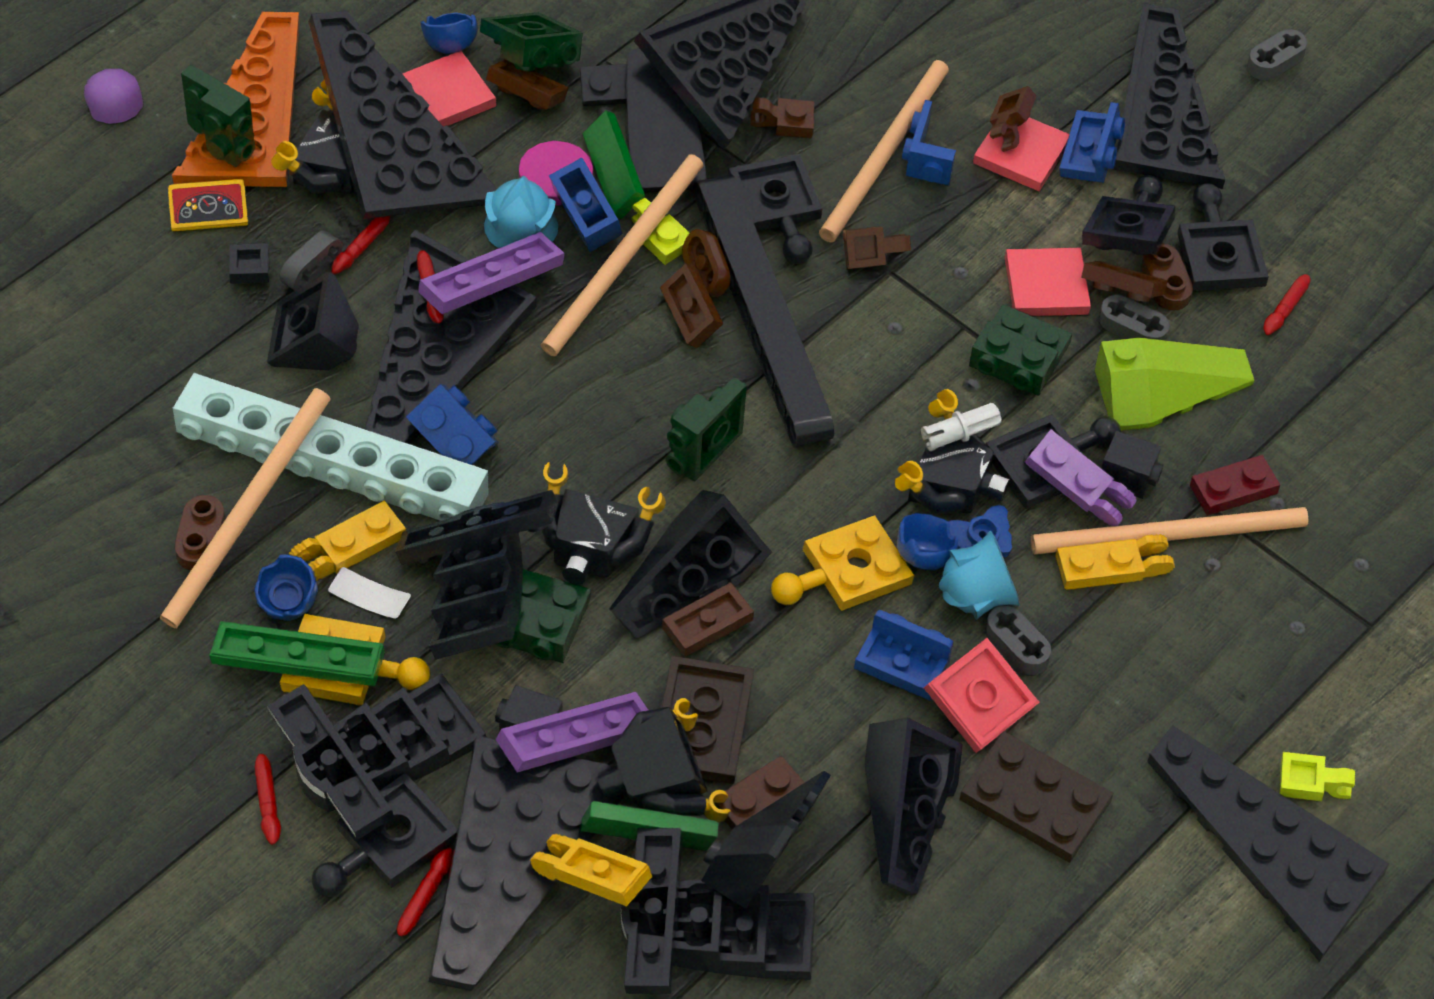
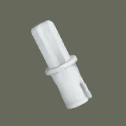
(961, 426)

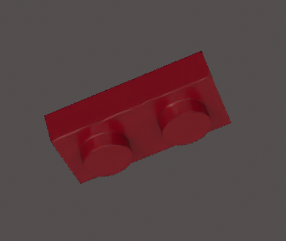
(1234, 485)

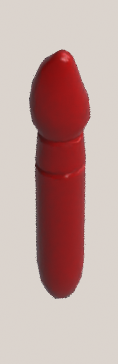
(345, 259)
(425, 270)
(1287, 304)
(270, 823)
(438, 868)

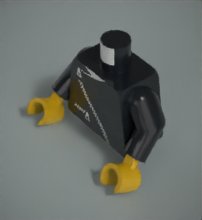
(320, 157)
(954, 473)
(594, 532)
(660, 765)

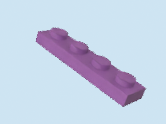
(491, 272)
(568, 732)

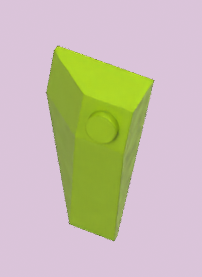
(1156, 378)

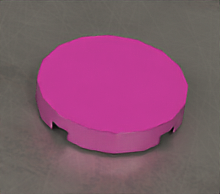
(548, 158)

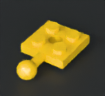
(846, 582)
(410, 672)

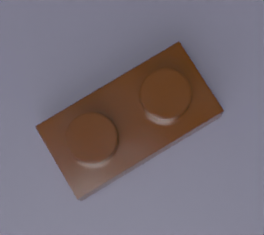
(538, 89)
(1109, 277)
(691, 305)
(707, 619)
(759, 791)

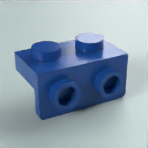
(1092, 144)
(452, 427)
(904, 653)

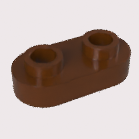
(704, 252)
(1169, 266)
(197, 528)

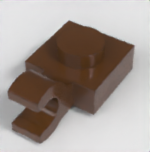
(1011, 111)
(789, 117)
(868, 246)

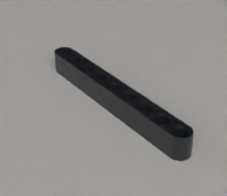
(765, 312)

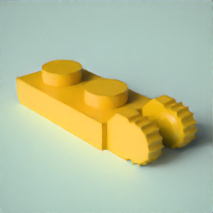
(351, 540)
(1113, 562)
(592, 868)

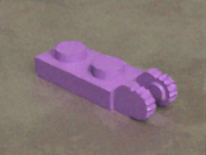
(1079, 478)

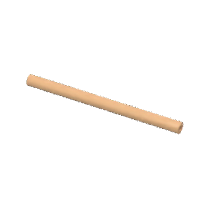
(882, 152)
(621, 255)
(245, 508)
(1175, 529)

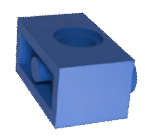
(585, 204)

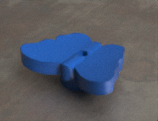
(971, 532)

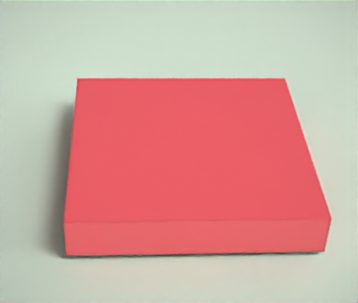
(451, 88)
(1033, 158)
(1047, 281)
(981, 695)

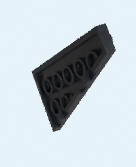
(1165, 107)
(1281, 848)

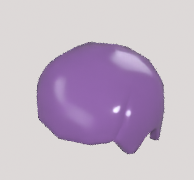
(113, 96)

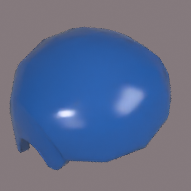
(450, 32)
(925, 541)
(286, 588)

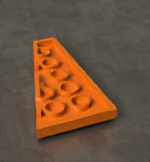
(268, 78)

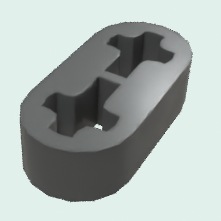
(1280, 58)
(311, 260)
(1133, 320)
(1021, 637)

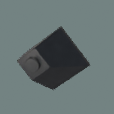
(314, 327)

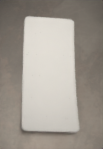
(368, 594)

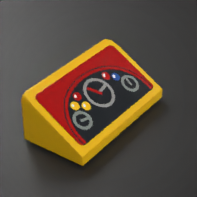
(207, 205)

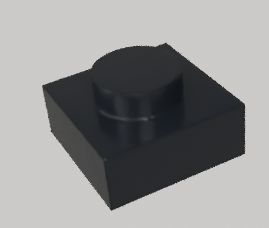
(249, 263)

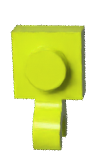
(666, 239)
(1307, 778)

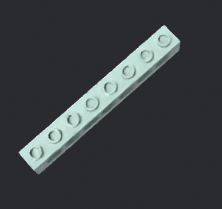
(331, 450)

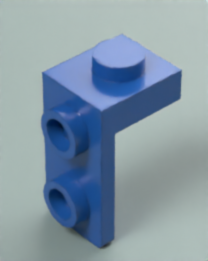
(927, 160)

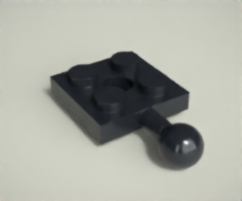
(795, 206)
(1131, 224)
(1235, 238)
(1016, 446)
(388, 855)

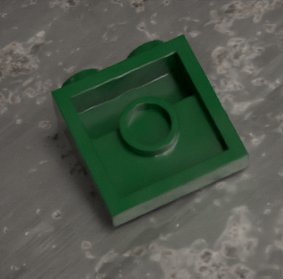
(533, 40)
(220, 115)
(1019, 349)
(705, 429)
(548, 616)

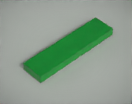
(297, 653)

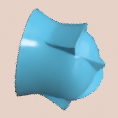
(518, 211)
(978, 578)

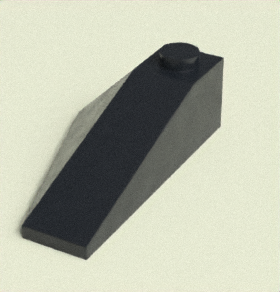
(694, 557)
(908, 783)
(757, 843)

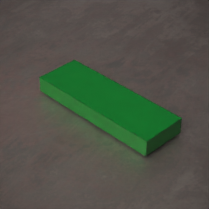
(613, 164)
(625, 821)

